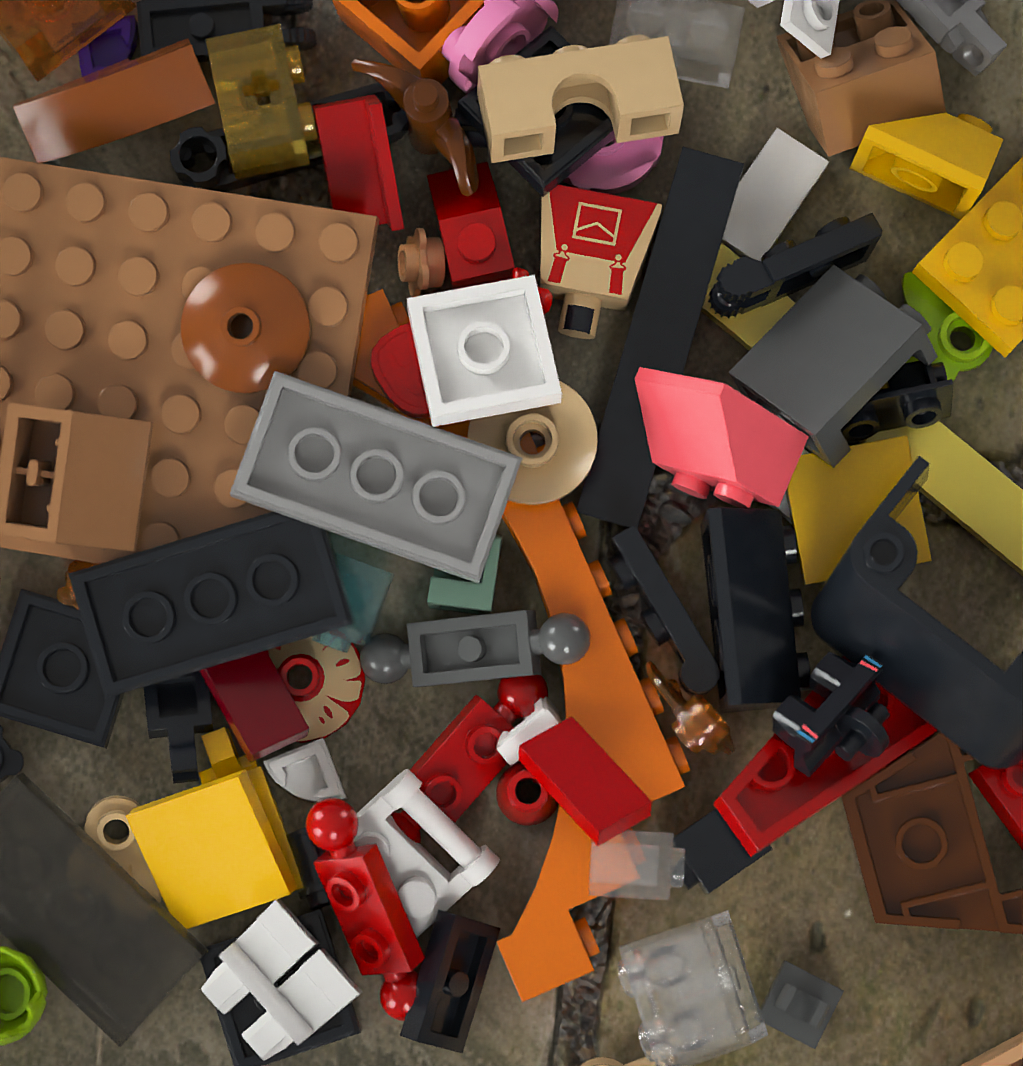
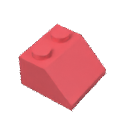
(717, 439)

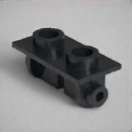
(914, 398)

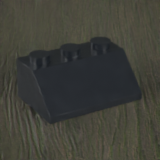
(753, 608)

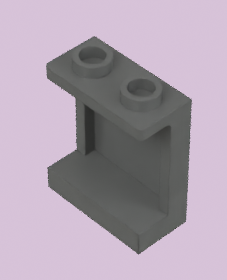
(831, 358)

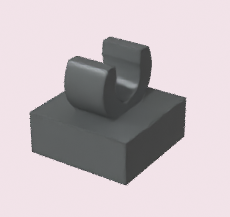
(800, 1004)

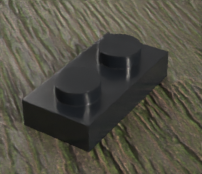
(450, 981)

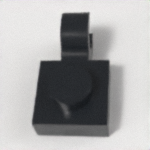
(178, 711)

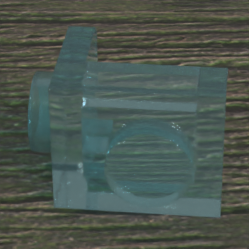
(366, 592)

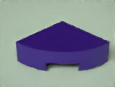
(110, 47)

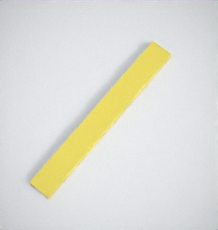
(958, 476)

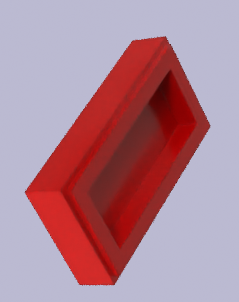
(585, 781)

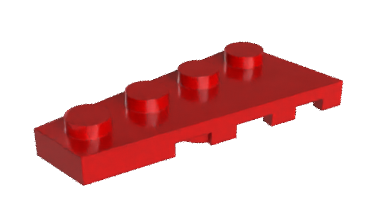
(776, 797)

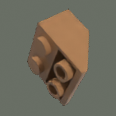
(875, 75)
(73, 477)

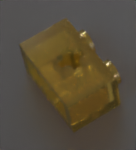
(253, 67)

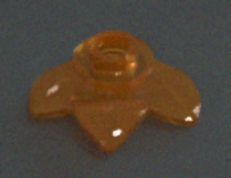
(697, 720)

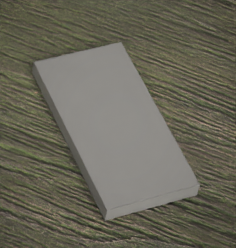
(376, 477)

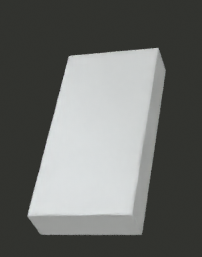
(771, 194)

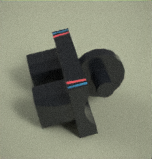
(845, 721)

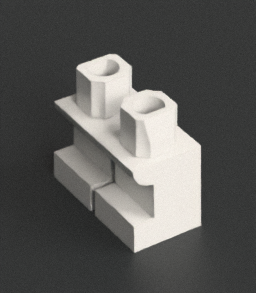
(257, 964)

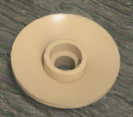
(567, 453)

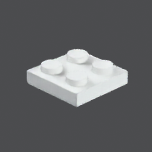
(483, 350)

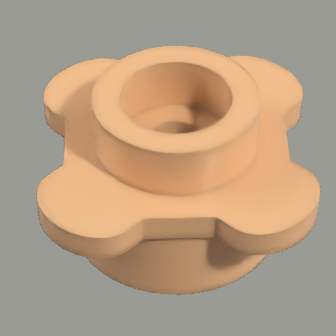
(421, 262)

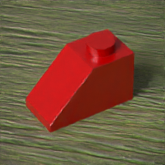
(471, 230)

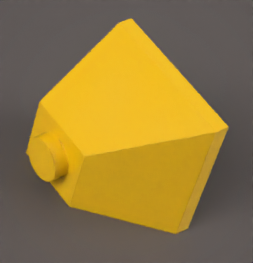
(931, 159)

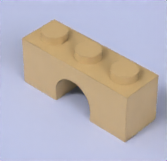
(627, 80)

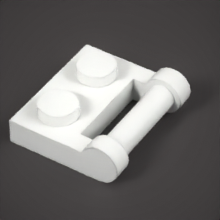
(417, 876)

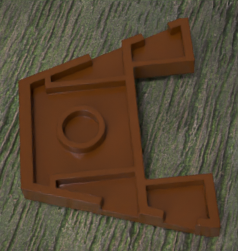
(926, 845)

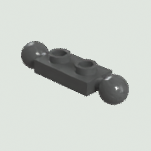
(475, 648)

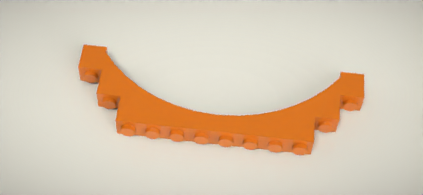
(598, 694)

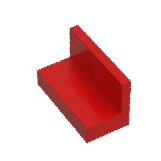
(358, 159)

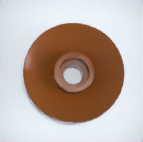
(278, 332)

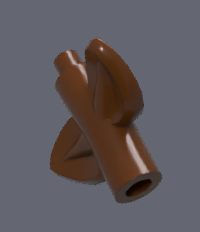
(430, 119)

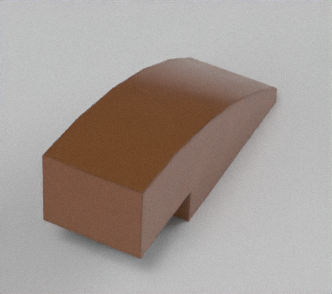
(114, 102)

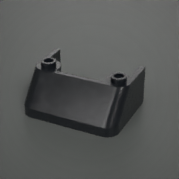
(921, 658)

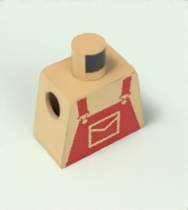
(593, 252)

